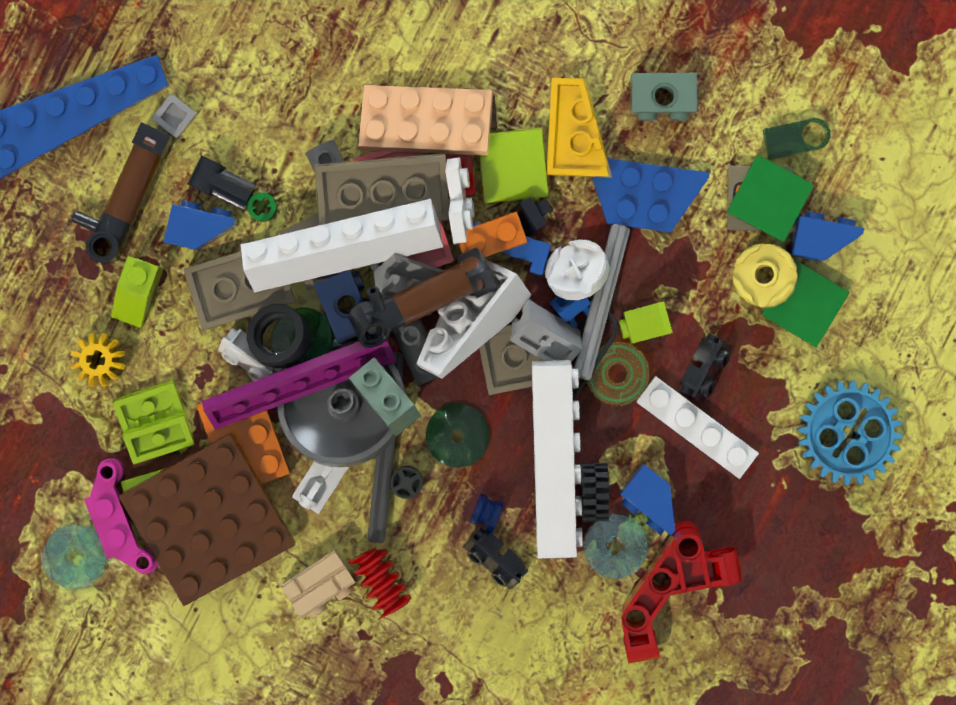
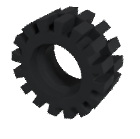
(595, 492)

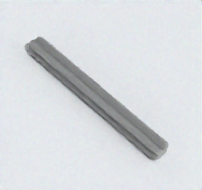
(601, 303)

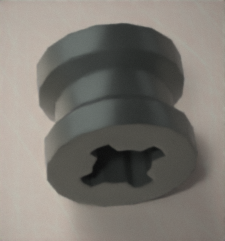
(405, 486)

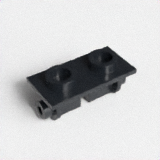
(702, 380)
(505, 569)

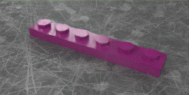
(293, 383)

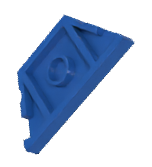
(647, 194)

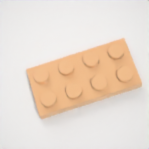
(426, 120)

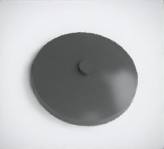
(337, 423)

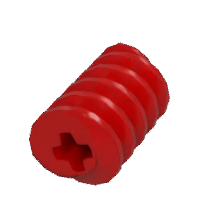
(380, 581)

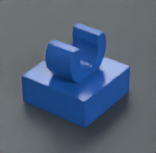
(570, 308)

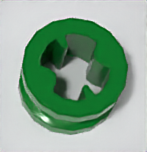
(261, 197)

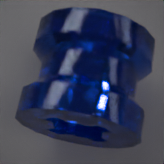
(486, 512)

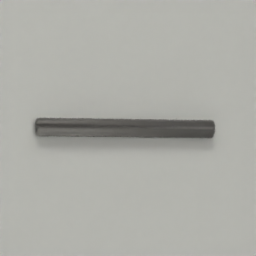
(381, 483)

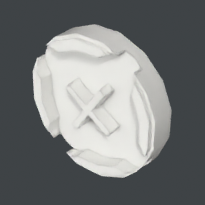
(577, 270)

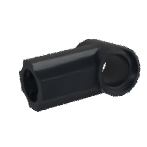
(216, 180)

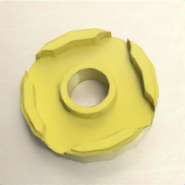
(775, 291)

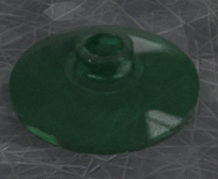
(322, 335)
(461, 418)

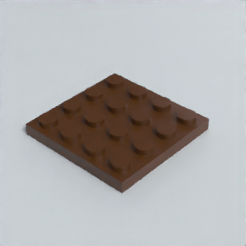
(207, 519)

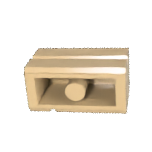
(319, 584)

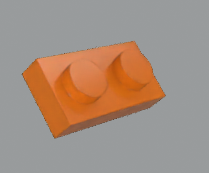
(495, 236)

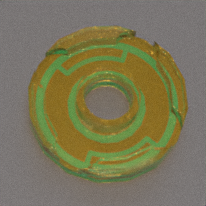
(635, 381)

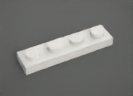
(697, 427)

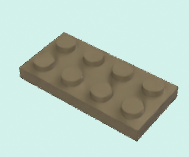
(380, 184)

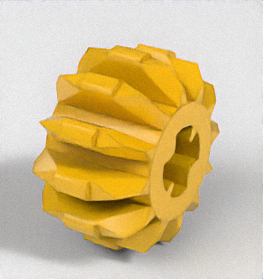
(94, 348)

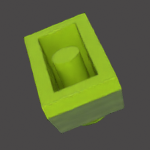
(135, 291)
(645, 323)

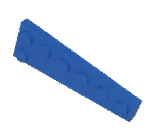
(57, 117)

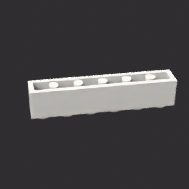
(341, 245)
(554, 458)

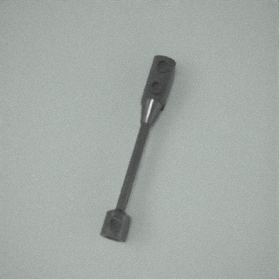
(411, 336)

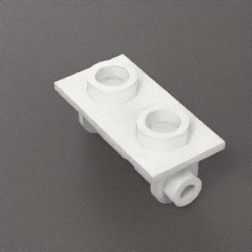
(236, 351)
(318, 486)

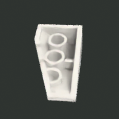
(472, 322)

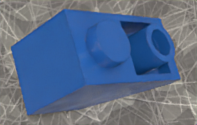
(196, 228)
(821, 239)
(652, 497)

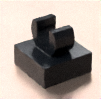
(532, 215)

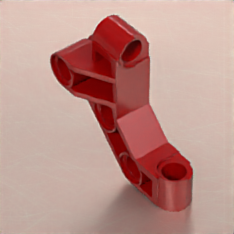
(688, 571)

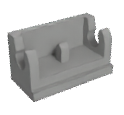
(401, 273)
(545, 334)

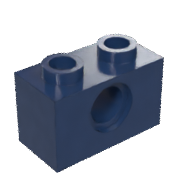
(329, 291)

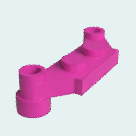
(112, 520)

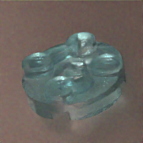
(628, 560)
(65, 572)

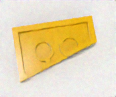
(574, 133)

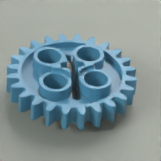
(874, 449)

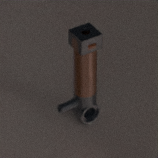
(128, 194)
(379, 317)

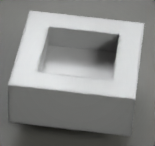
(174, 116)

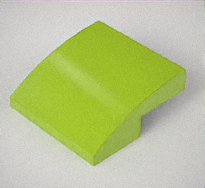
(514, 166)
(153, 421)

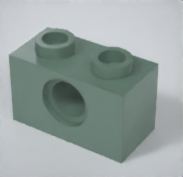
(681, 87)
(385, 396)

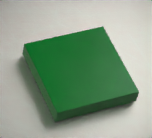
(770, 198)
(809, 307)

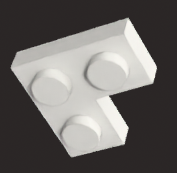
(460, 209)

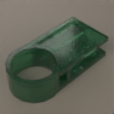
(788, 140)

